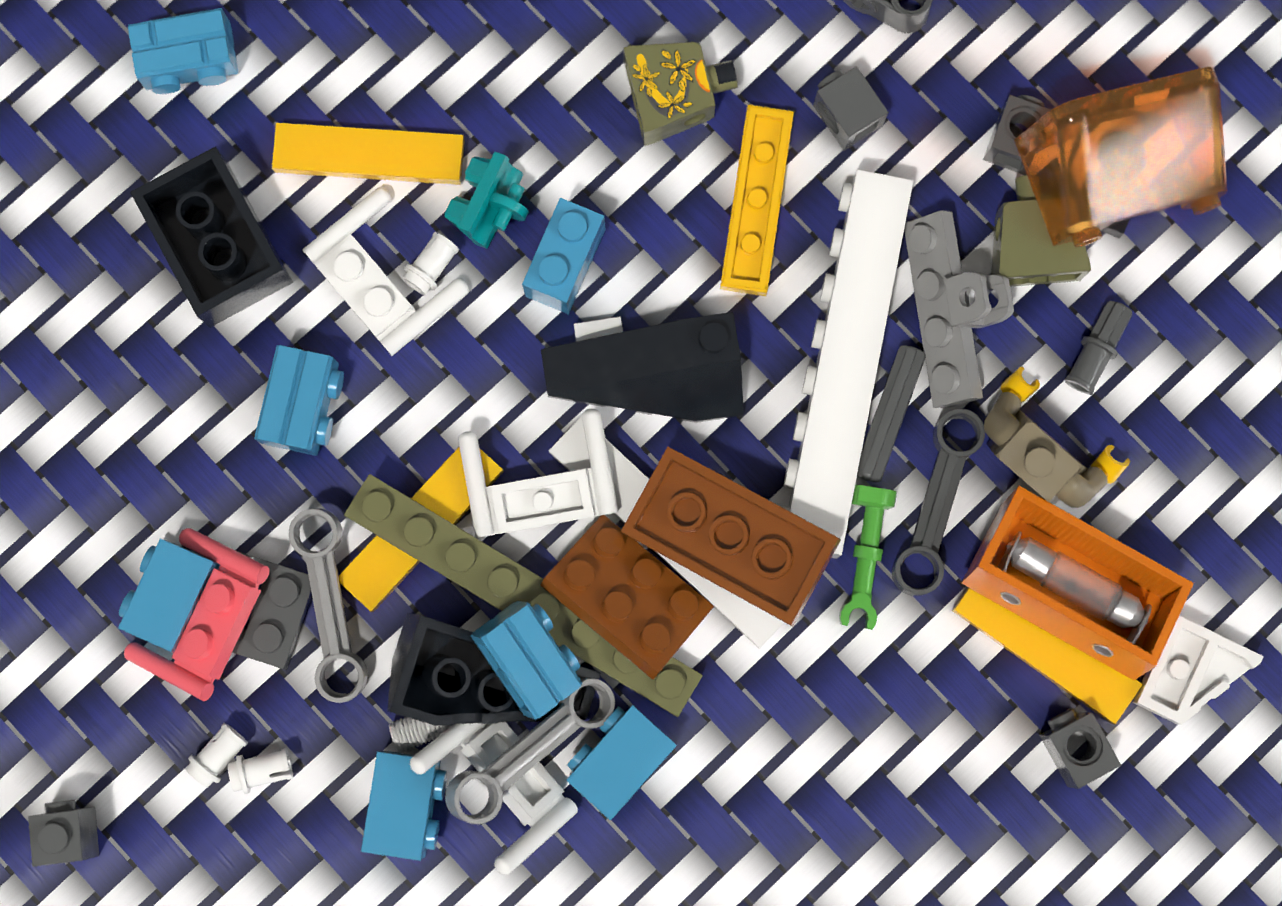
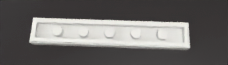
(628, 485)

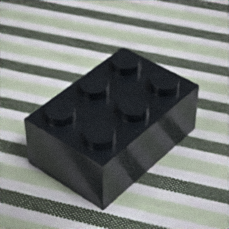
(211, 237)

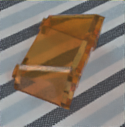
(1127, 155)

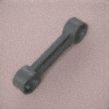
(938, 501)

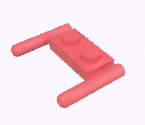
(214, 622)

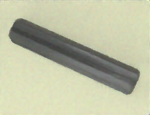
(890, 413)

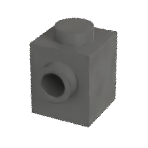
(63, 834)

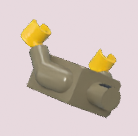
(1038, 456)

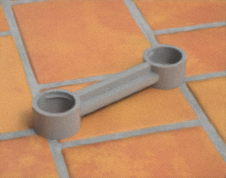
(328, 605)
(528, 753)

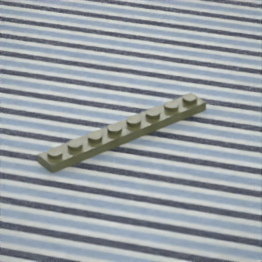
(503, 583)

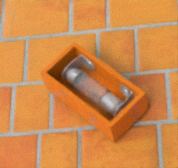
(1078, 583)

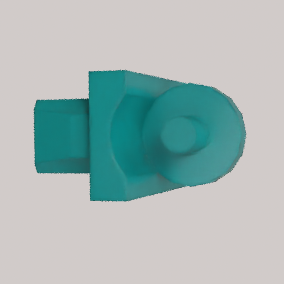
(493, 201)

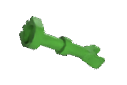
(868, 552)

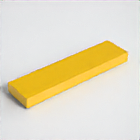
(368, 153)
(756, 200)
(382, 565)
(1072, 670)

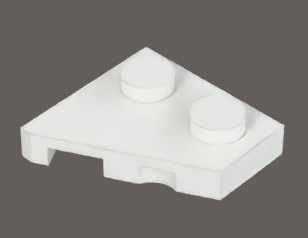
(1192, 671)

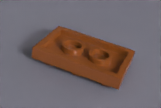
(627, 596)

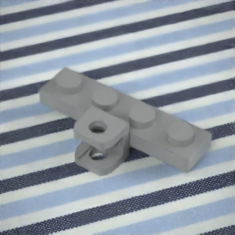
(950, 307)

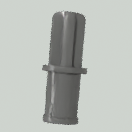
(1099, 347)

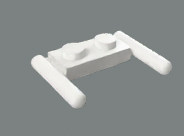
(367, 286)
(540, 499)
(533, 798)

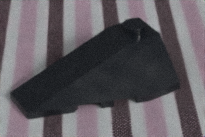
(664, 369)
(448, 681)

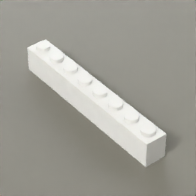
(848, 350)

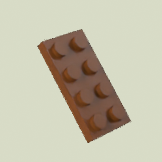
(731, 536)

